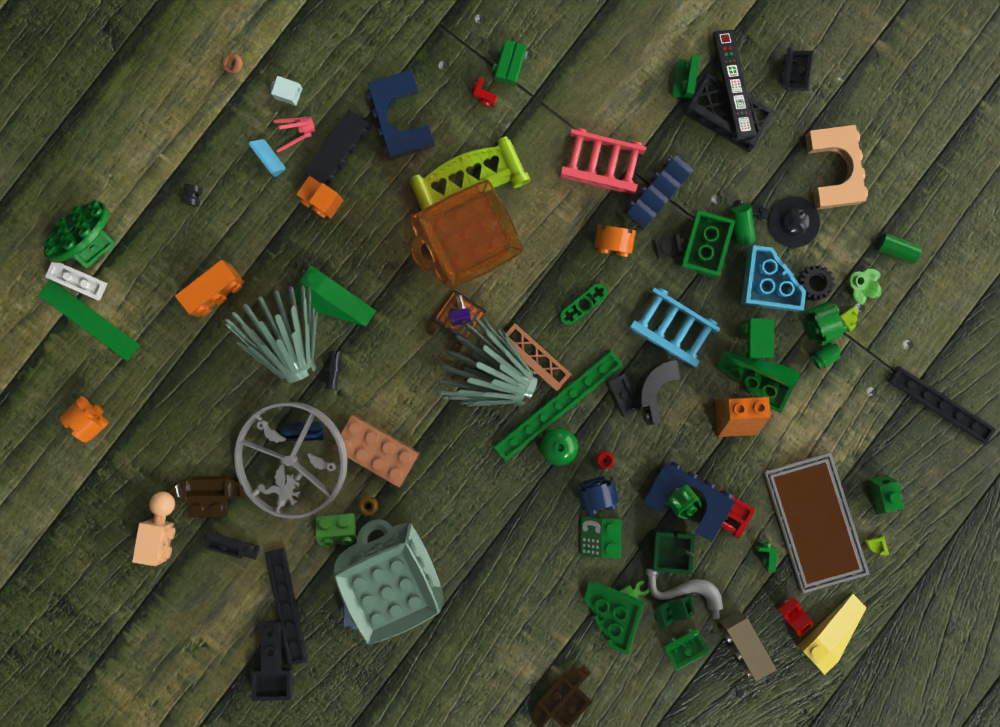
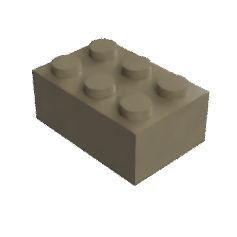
(746, 646)

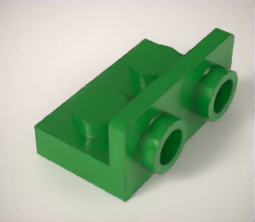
(685, 77)

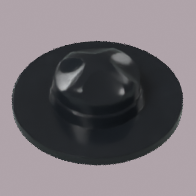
(794, 222)

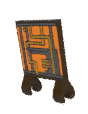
(444, 320)

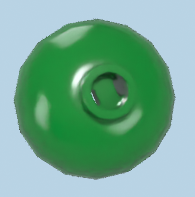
(550, 446)

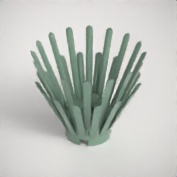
(289, 355)
(508, 379)

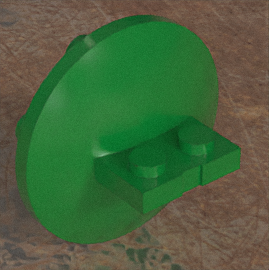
(80, 237)

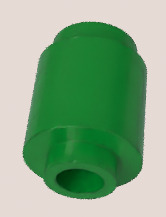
(826, 355)

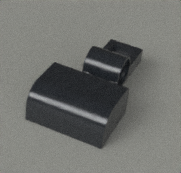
(271, 680)

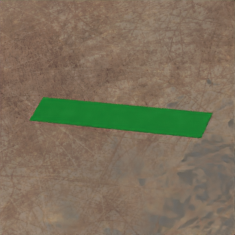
(89, 320)

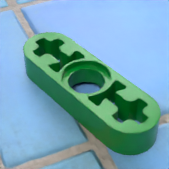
(591, 291)

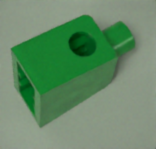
(885, 495)

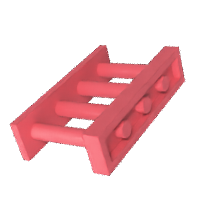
(608, 180)

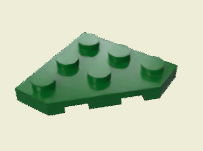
(614, 614)

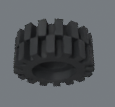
(827, 282)

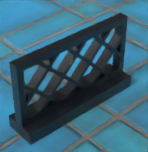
(718, 123)

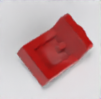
(485, 98)

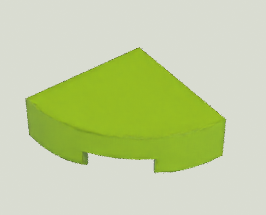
(850, 317)
(877, 545)

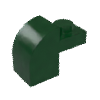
(673, 610)

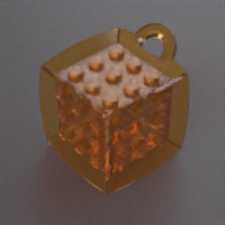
(465, 235)

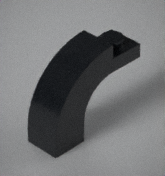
(649, 386)

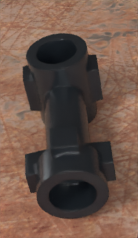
(760, 213)

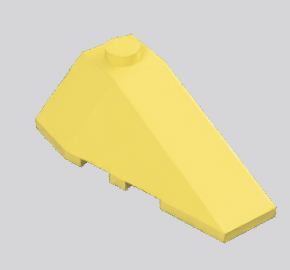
(829, 639)

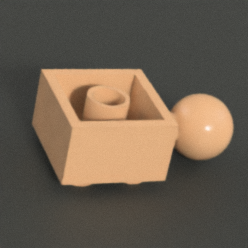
(155, 534)

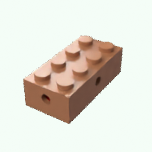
(377, 450)

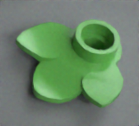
(867, 286)

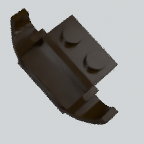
(207, 494)
(564, 700)

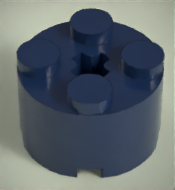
(597, 495)

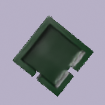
(670, 551)

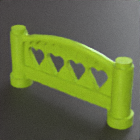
(508, 170)

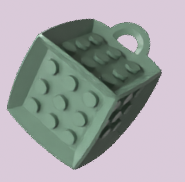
(388, 582)

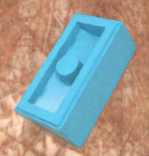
(267, 157)

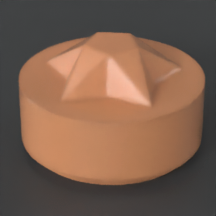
(232, 63)

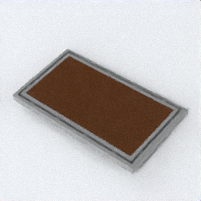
(816, 522)

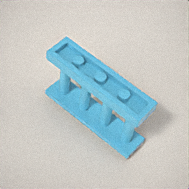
(673, 346)

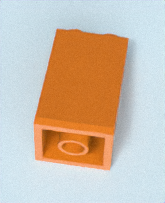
(741, 415)

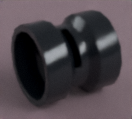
(191, 195)

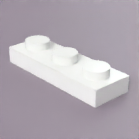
(76, 280)

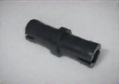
(333, 370)

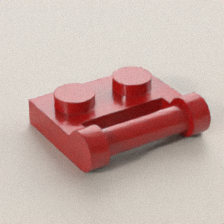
(740, 512)

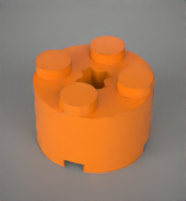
(614, 239)
(84, 420)

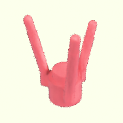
(304, 124)

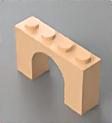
(844, 142)

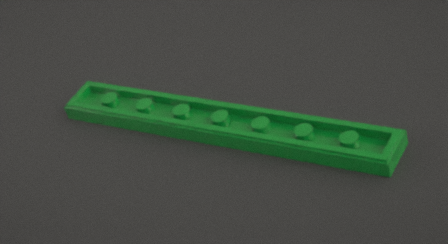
(558, 405)

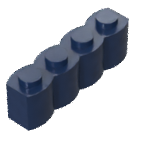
(659, 192)

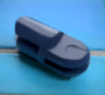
(293, 430)

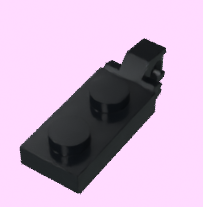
(231, 546)

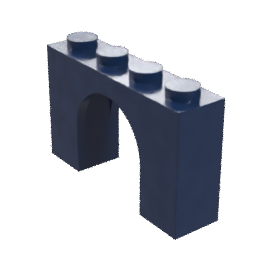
(384, 93)
(717, 503)

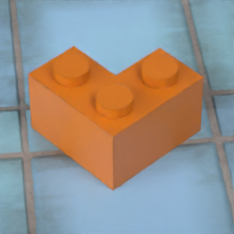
(320, 197)

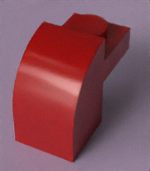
(795, 616)

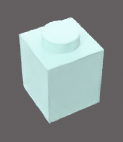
(286, 90)

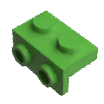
(336, 530)

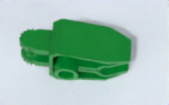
(684, 502)

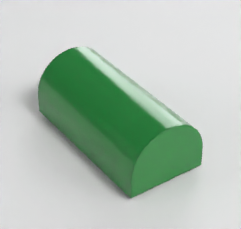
(744, 224)
(899, 248)

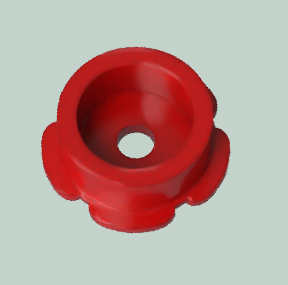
(605, 455)

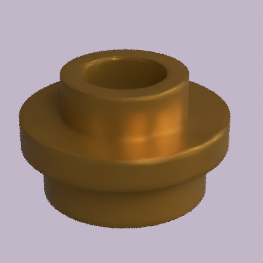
(364, 510)

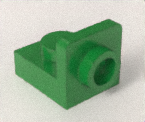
(769, 559)

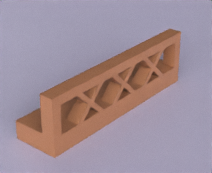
(548, 378)

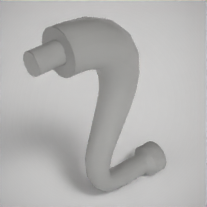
(701, 586)

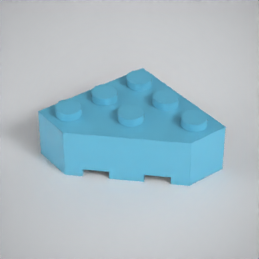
(770, 282)

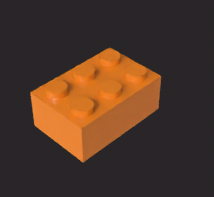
(210, 289)

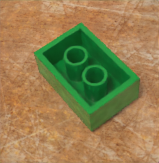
(707, 244)

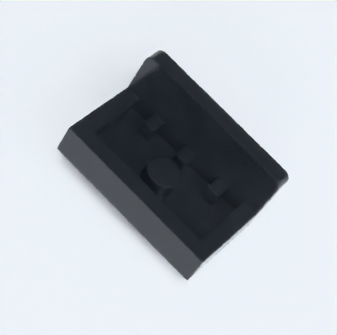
(797, 70)

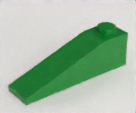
(333, 299)
(760, 377)

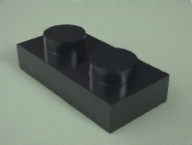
(622, 395)

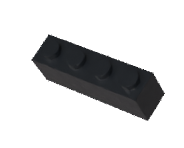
(338, 148)

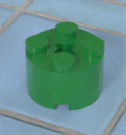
(823, 323)

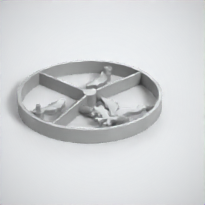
(284, 490)

